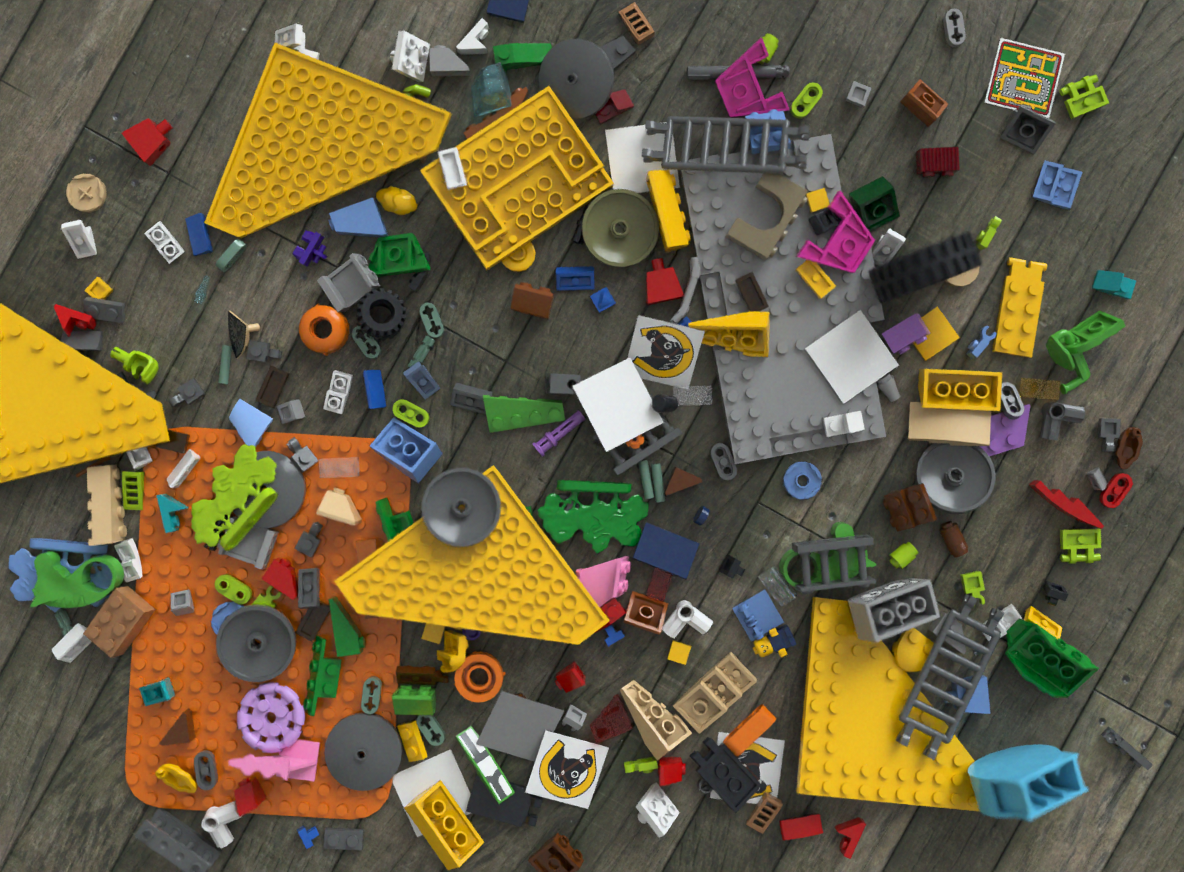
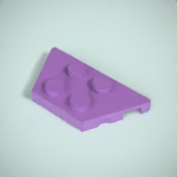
(1007, 433)

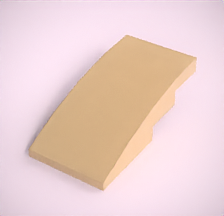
(949, 426)
(715, 692)

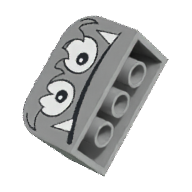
(893, 608)

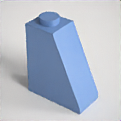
(359, 220)

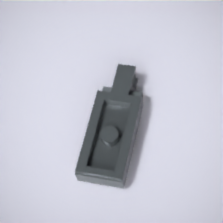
(1124, 747)

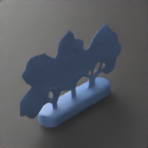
(23, 565)

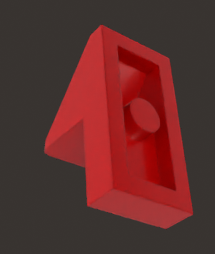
(70, 318)
(852, 830)

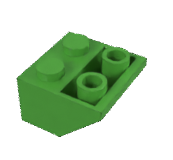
(414, 700)

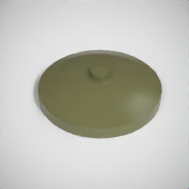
(620, 228)

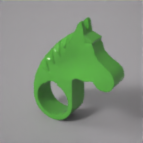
(838, 529)
(62, 589)

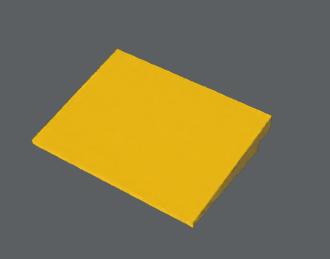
(520, 178)

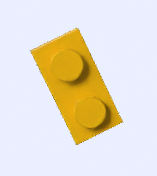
(815, 278)
(1034, 616)
(412, 741)

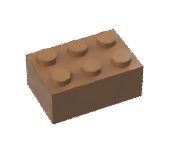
(119, 621)

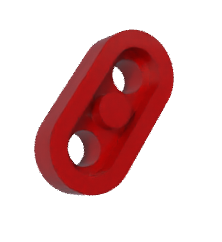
(1115, 491)

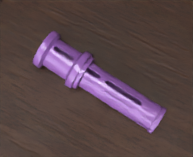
(551, 439)

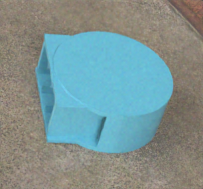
(1025, 781)

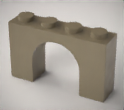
(789, 198)

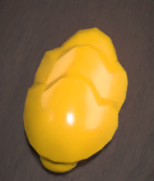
(396, 200)
(176, 778)

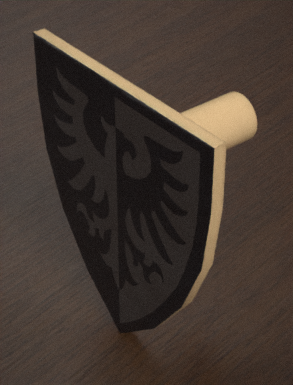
(239, 333)

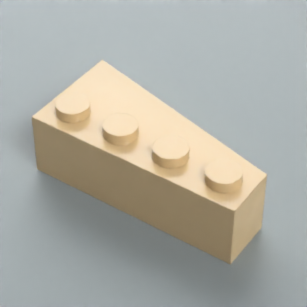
(105, 505)

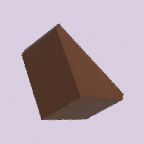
(680, 480)
(181, 731)

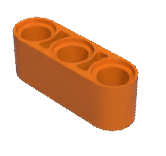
(749, 730)

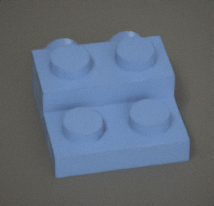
(775, 132)

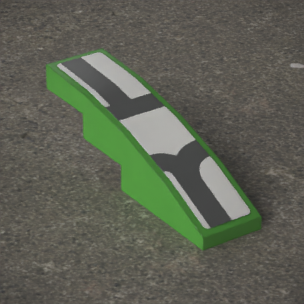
(485, 765)

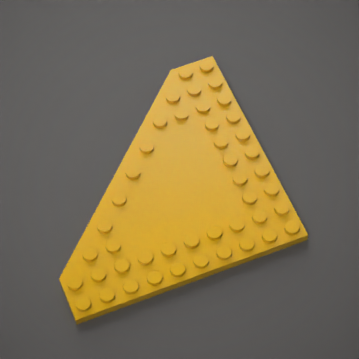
(316, 137)
(64, 405)
(500, 585)
(854, 723)

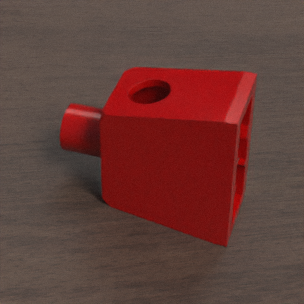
(148, 139)
(662, 284)

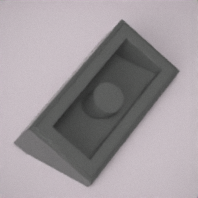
(84, 340)
(469, 398)

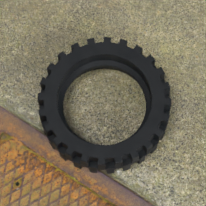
(925, 267)

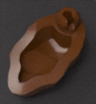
(1128, 447)

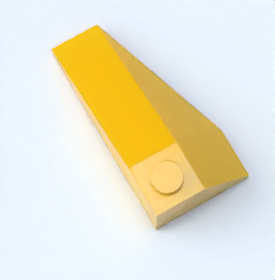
(740, 332)

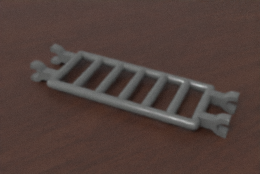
(784, 161)
(962, 615)

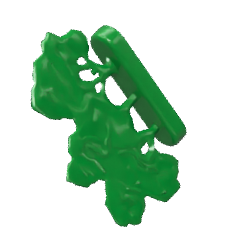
(598, 520)

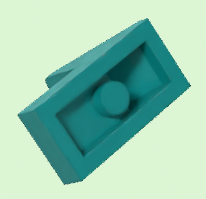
(1114, 284)
(168, 506)
(157, 692)

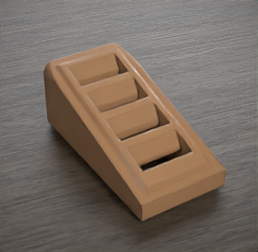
(649, 33)
(766, 797)

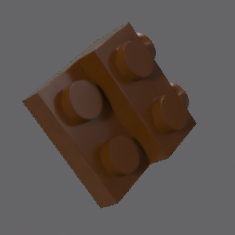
(909, 507)
(556, 856)

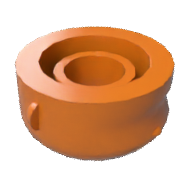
(335, 340)
(475, 692)

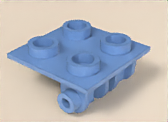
(758, 615)

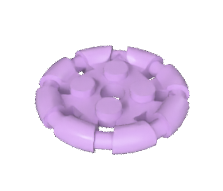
(259, 720)

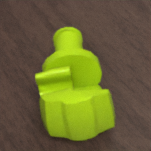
(136, 363)

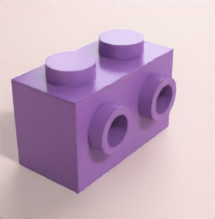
(906, 333)

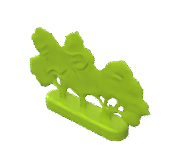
(231, 492)

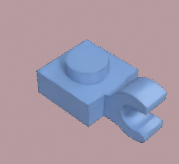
(977, 346)

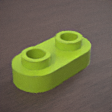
(806, 101)
(411, 413)
(233, 588)

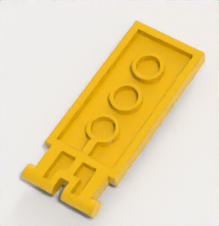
(1019, 308)

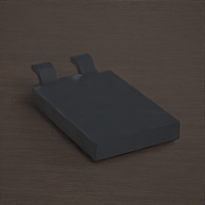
(725, 774)
(511, 811)

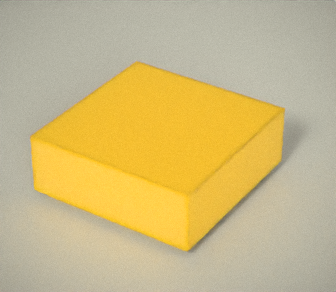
(817, 200)
(99, 289)
(679, 652)

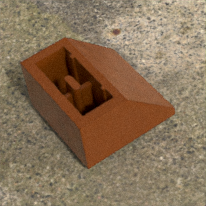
(532, 301)

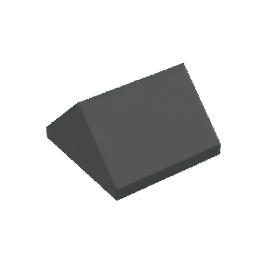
(1027, 129)

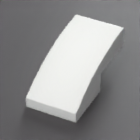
(130, 559)
(1009, 618)

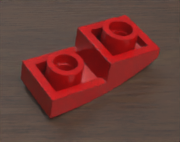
(801, 827)

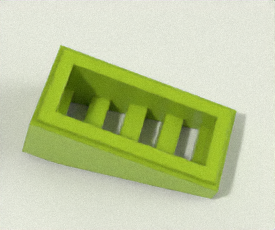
(126, 475)

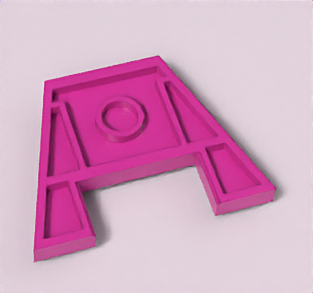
(741, 89)
(846, 245)

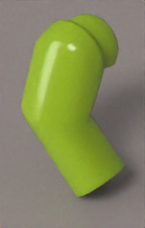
(417, 90)

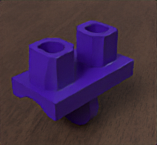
(306, 256)

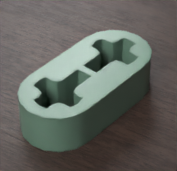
(231, 255)
(427, 321)
(363, 344)
(367, 694)
(427, 731)

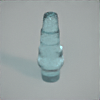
(202, 290)

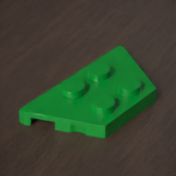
(397, 256)

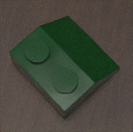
(875, 203)

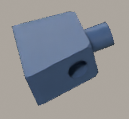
(980, 700)

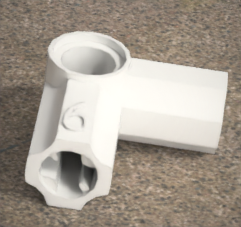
(694, 618)
(218, 827)

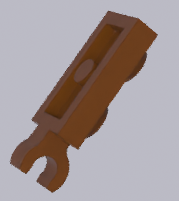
(420, 675)

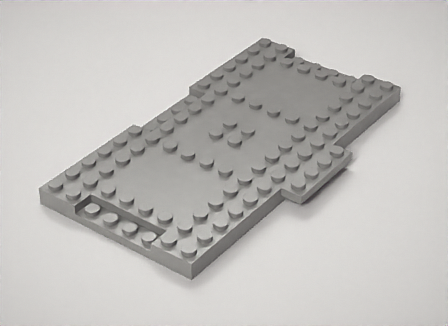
(780, 399)

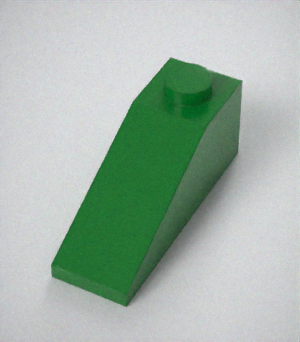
(520, 54)
(346, 633)

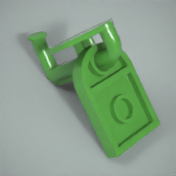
(1079, 339)

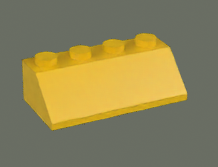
(666, 206)
(960, 389)
(444, 825)

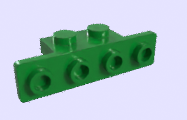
(392, 524)
(323, 676)

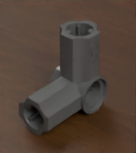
(1051, 423)

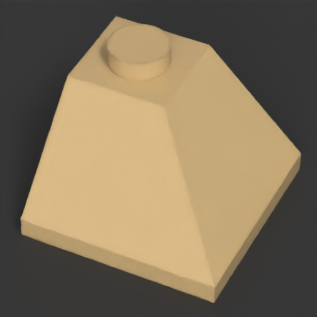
(339, 507)

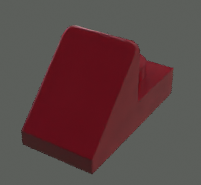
(616, 105)

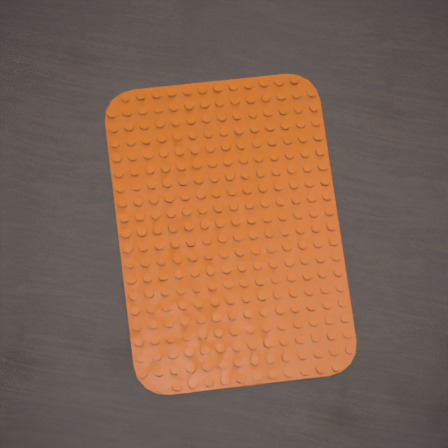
(186, 644)

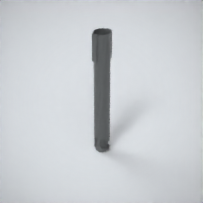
(714, 72)

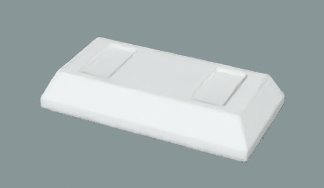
(452, 168)

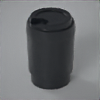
(664, 403)

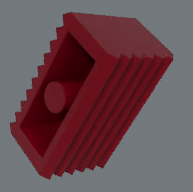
(937, 161)

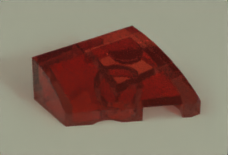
(611, 721)

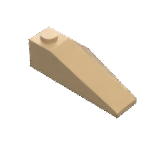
(657, 726)

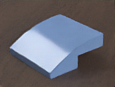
(1057, 185)

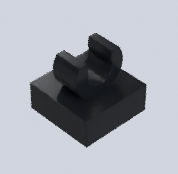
(731, 567)
(1054, 592)

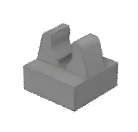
(858, 94)
(574, 718)

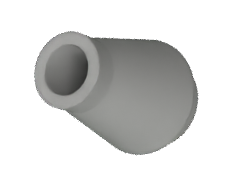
(888, 387)

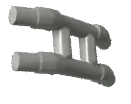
(694, 276)

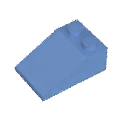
(406, 449)

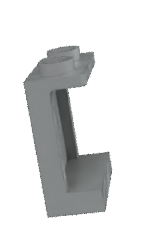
(349, 283)
(254, 547)

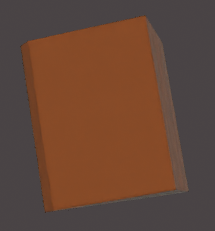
(924, 103)
(645, 612)

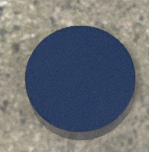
(701, 515)

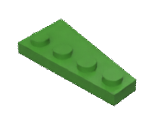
(514, 413)

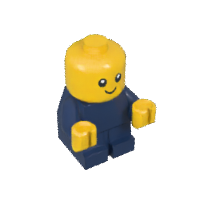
(777, 640)

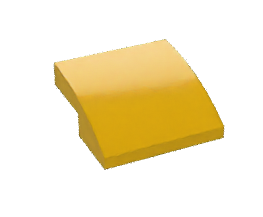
(941, 334)

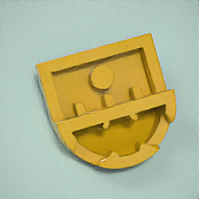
(911, 650)
(454, 651)

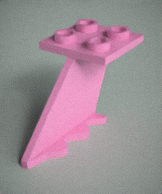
(606, 579)
(293, 762)

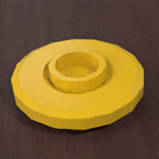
(521, 259)

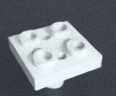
(406, 56)
(657, 810)

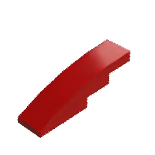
(1072, 507)

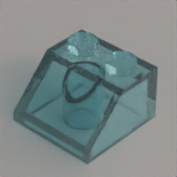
(490, 90)

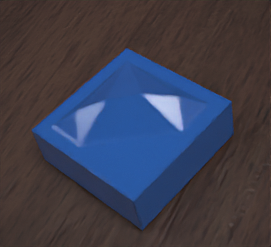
(602, 299)

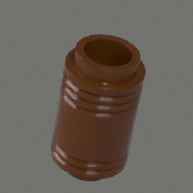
(953, 539)

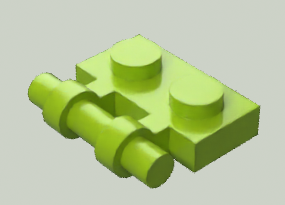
(1085, 102)
(1080, 539)

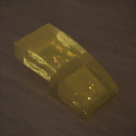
(1039, 389)

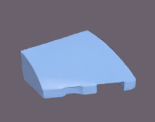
(249, 422)

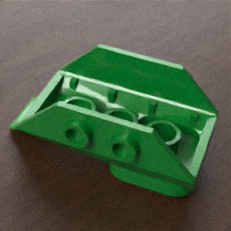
(1047, 660)

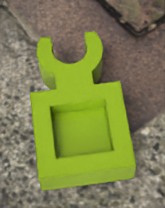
(985, 237)
(973, 584)
(268, 599)
(646, 765)

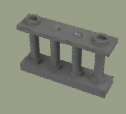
(653, 445)
(823, 546)
(178, 842)

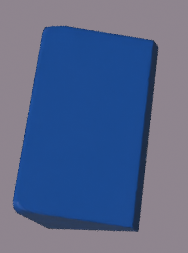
(199, 234)
(575, 278)
(374, 389)

